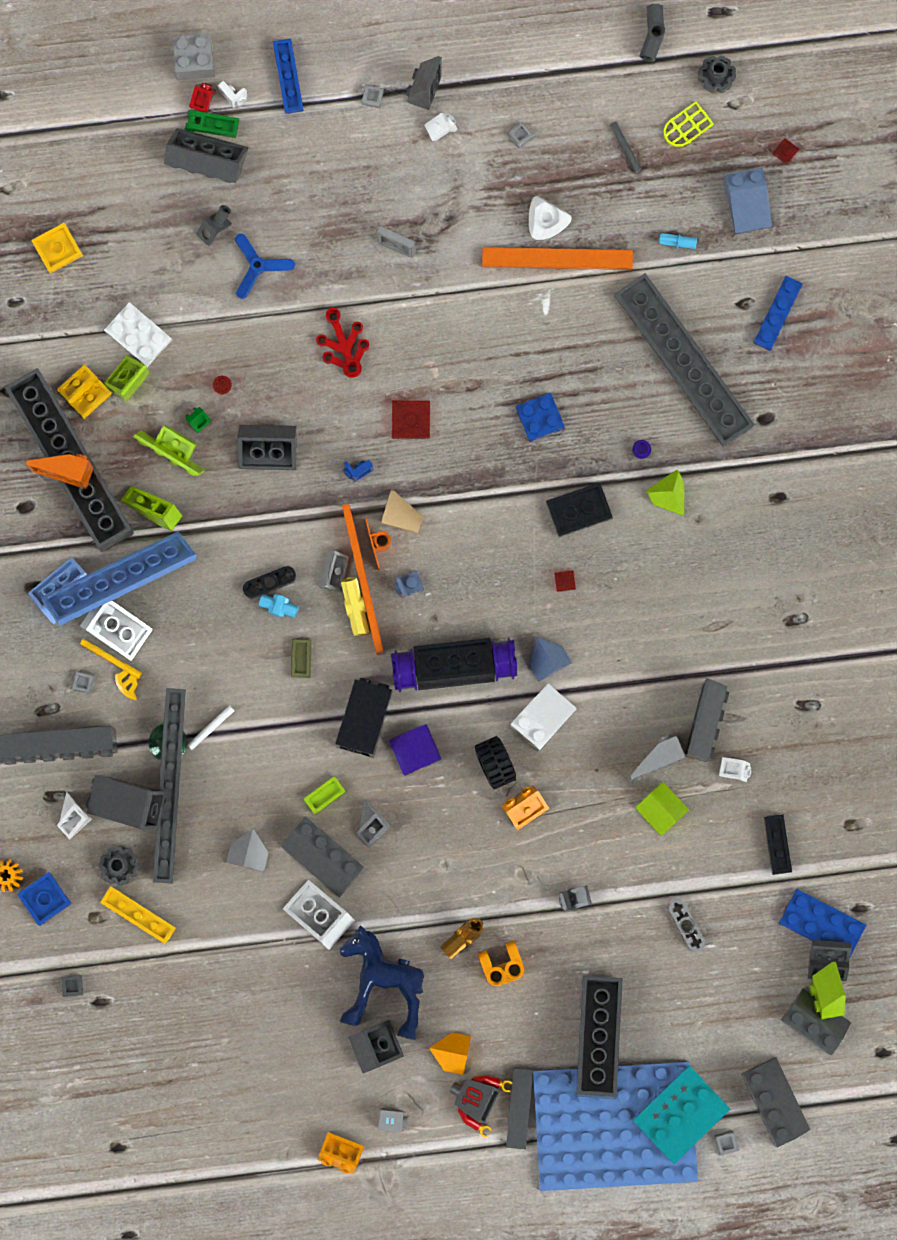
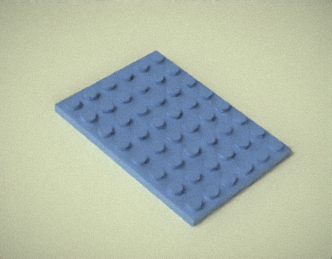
(595, 1139)

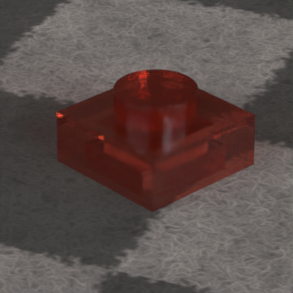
(785, 151)

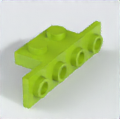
(173, 446)

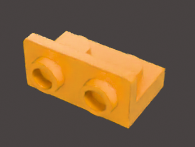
(525, 807)
(340, 1153)

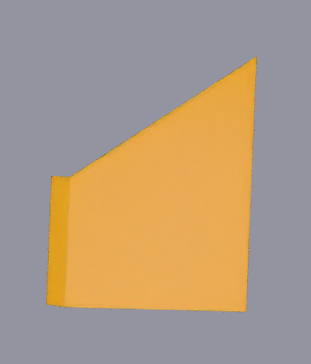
(452, 1052)

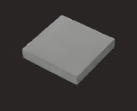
(396, 242)

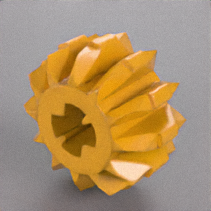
(14, 875)

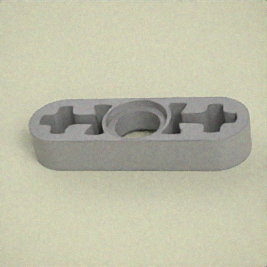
(694, 927)

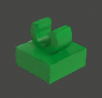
(198, 419)

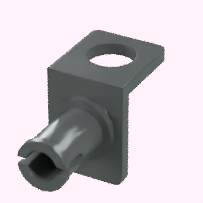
(214, 224)

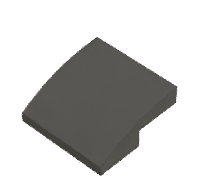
(825, 952)

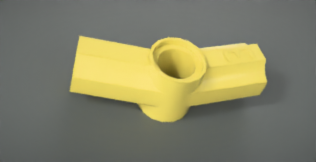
(355, 606)

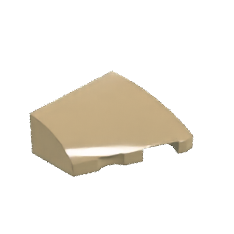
(401, 515)

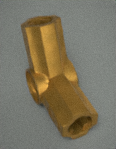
(463, 937)

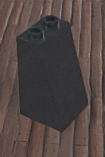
(364, 717)

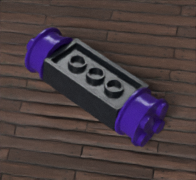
(454, 664)

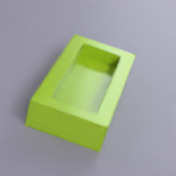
(324, 795)

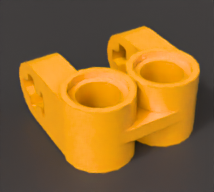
(502, 968)

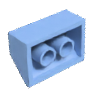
(64, 575)

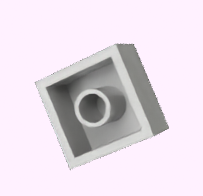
(193, 56)

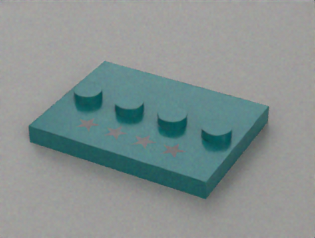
(681, 1114)

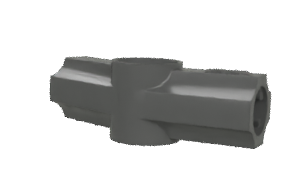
(655, 23)

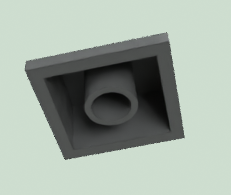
(376, 1046)

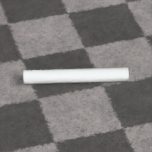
(211, 727)

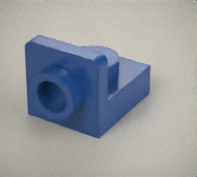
(361, 469)

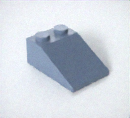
(748, 200)

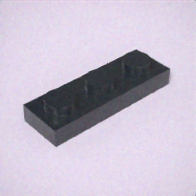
(777, 844)

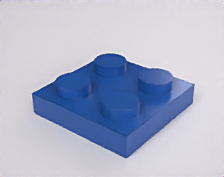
(540, 417)
(44, 898)

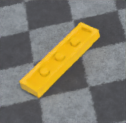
(138, 915)

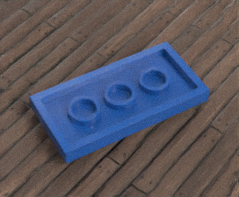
(820, 921)

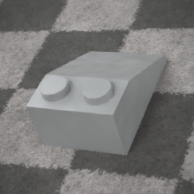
(665, 754)

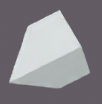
(72, 817)

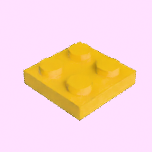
(57, 248)

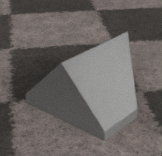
(371, 825)
(248, 852)

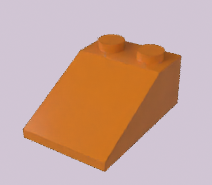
(65, 468)

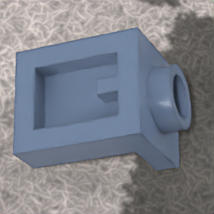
(408, 584)

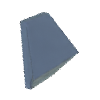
(547, 659)

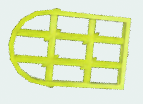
(688, 118)

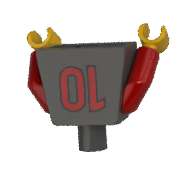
(477, 1099)

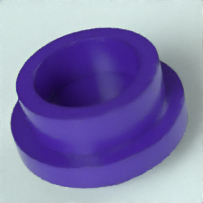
(641, 449)

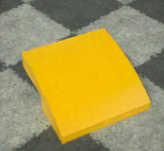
(84, 391)

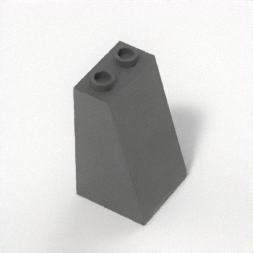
(125, 802)

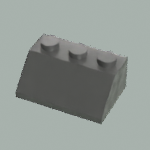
(267, 447)
(803, 1019)

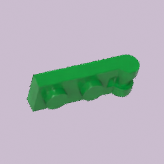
(212, 124)

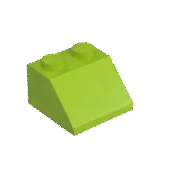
(828, 992)

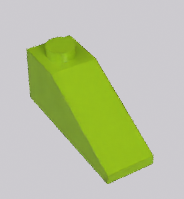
(152, 507)

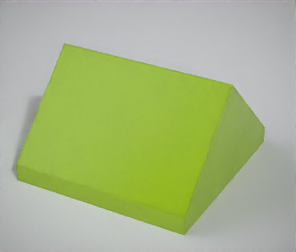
(127, 378)
(662, 808)

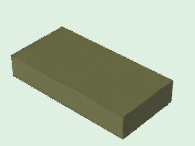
(301, 658)

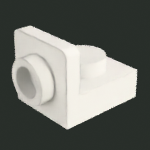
(231, 95)
(735, 769)

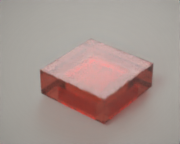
(564, 581)

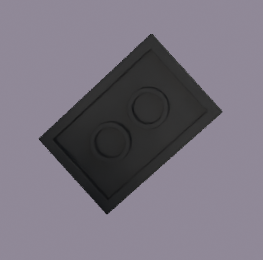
(579, 509)

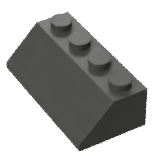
(205, 155)
(705, 721)
(322, 857)
(775, 1102)

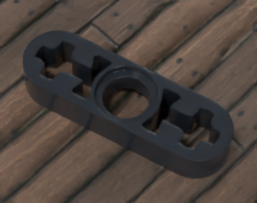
(258, 592)

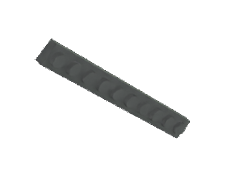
(170, 783)

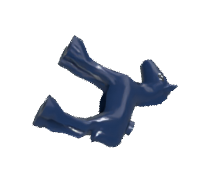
(384, 974)

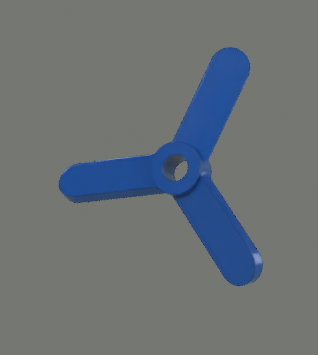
(253, 273)

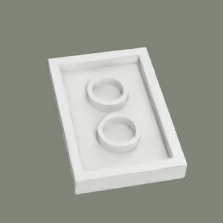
(138, 334)

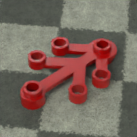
(343, 346)

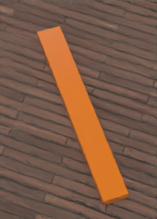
(557, 258)
(363, 579)

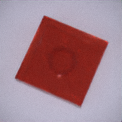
(410, 419)

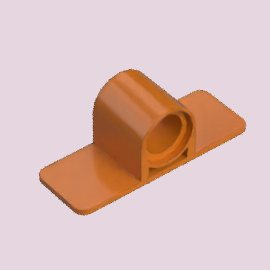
(376, 547)

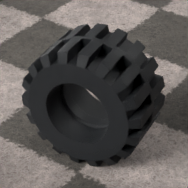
(495, 762)

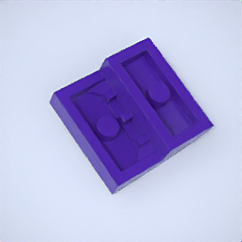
(415, 749)

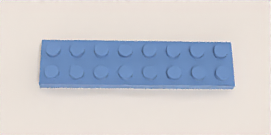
(118, 578)

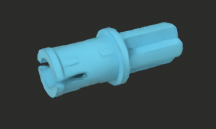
(678, 241)

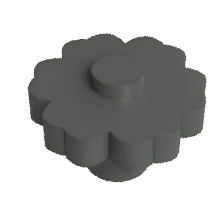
(717, 74)
(119, 866)

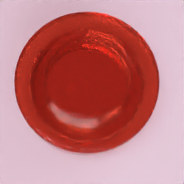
(222, 384)

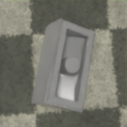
(334, 570)

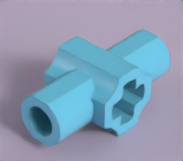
(278, 606)

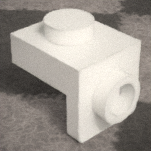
(441, 126)

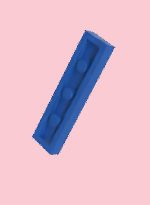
(288, 76)
(778, 313)

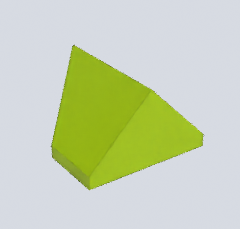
(669, 493)

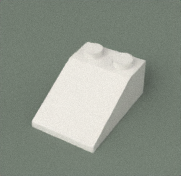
(117, 629)
(543, 717)
(318, 914)

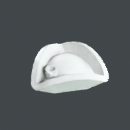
(546, 219)

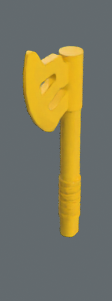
(127, 669)

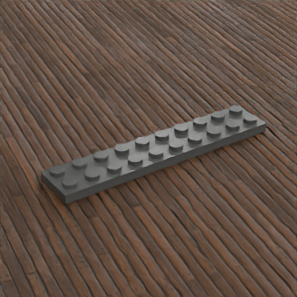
(684, 360)

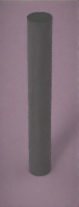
(626, 148)

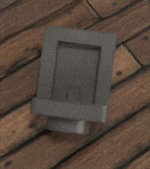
(575, 898)

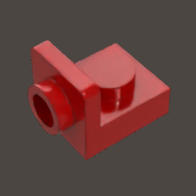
(202, 97)

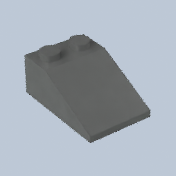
(425, 83)

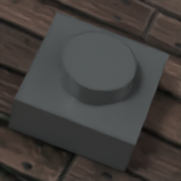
(72, 986)

